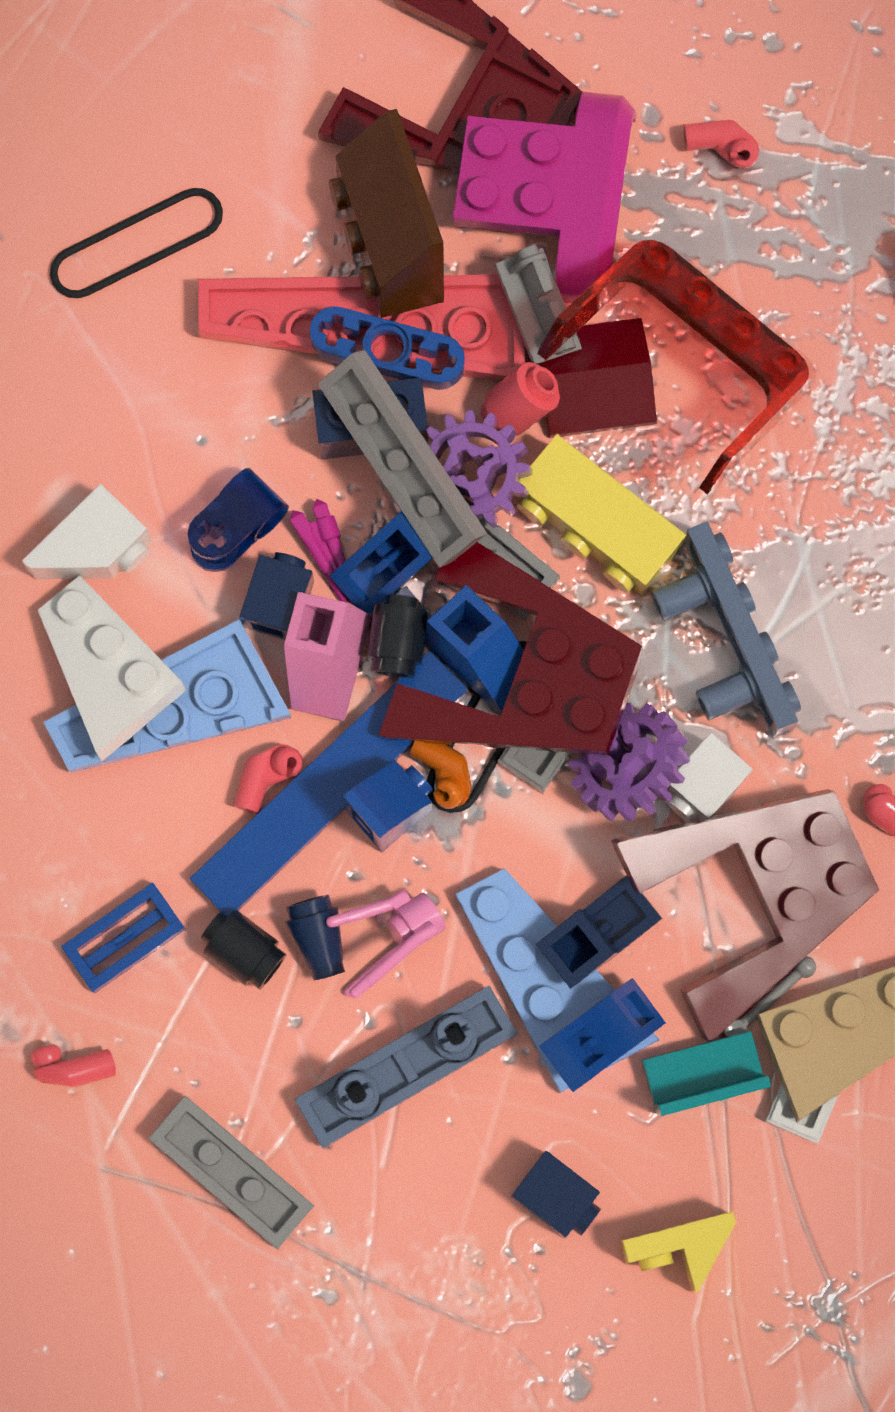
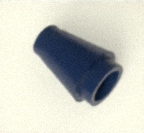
(315, 940)

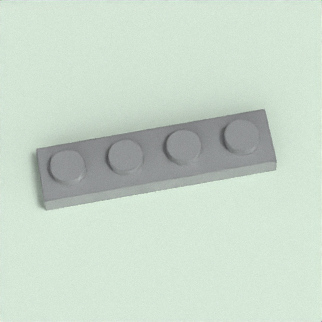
(402, 458)

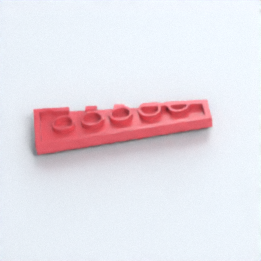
(281, 311)

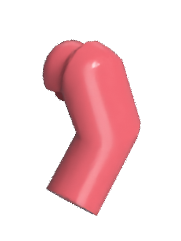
(726, 139)
(263, 771)
(71, 1072)

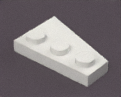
(107, 667)

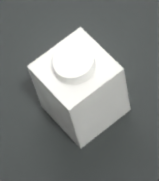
(709, 780)

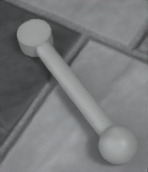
(804, 969)

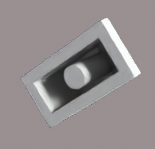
(91, 542)

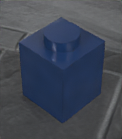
(274, 593)
(558, 1196)

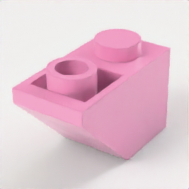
(324, 654)

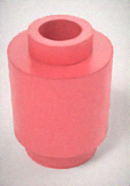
(522, 397)

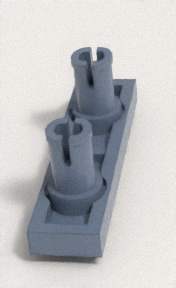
(733, 604)
(406, 1067)

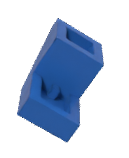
(602, 1035)

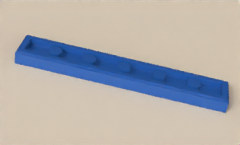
(313, 797)

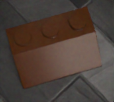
(389, 219)

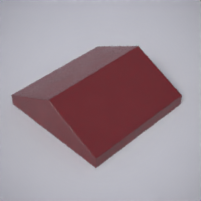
(604, 382)

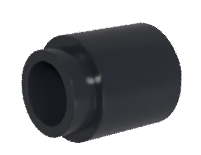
(397, 636)
(242, 949)

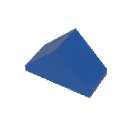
(382, 564)

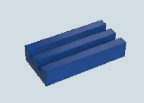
(110, 920)

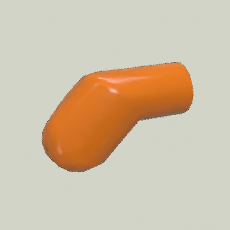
(450, 770)

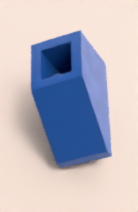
(476, 646)

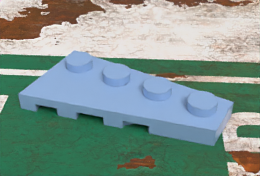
(223, 695)
(508, 930)

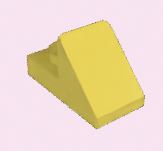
(698, 1242)

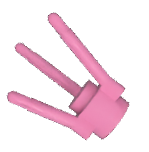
(411, 926)

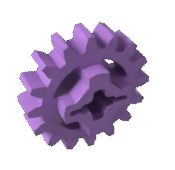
(490, 460)
(634, 766)

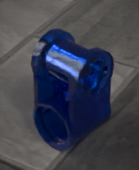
(241, 514)

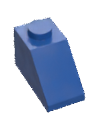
(388, 803)

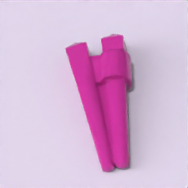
(321, 541)

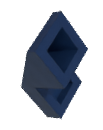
(598, 932)

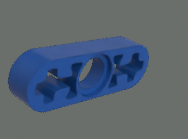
(430, 346)

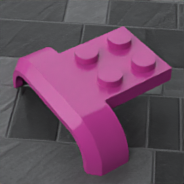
(551, 183)

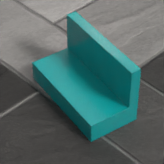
(704, 1074)

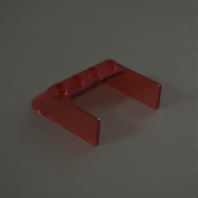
(718, 317)

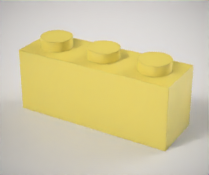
(599, 517)

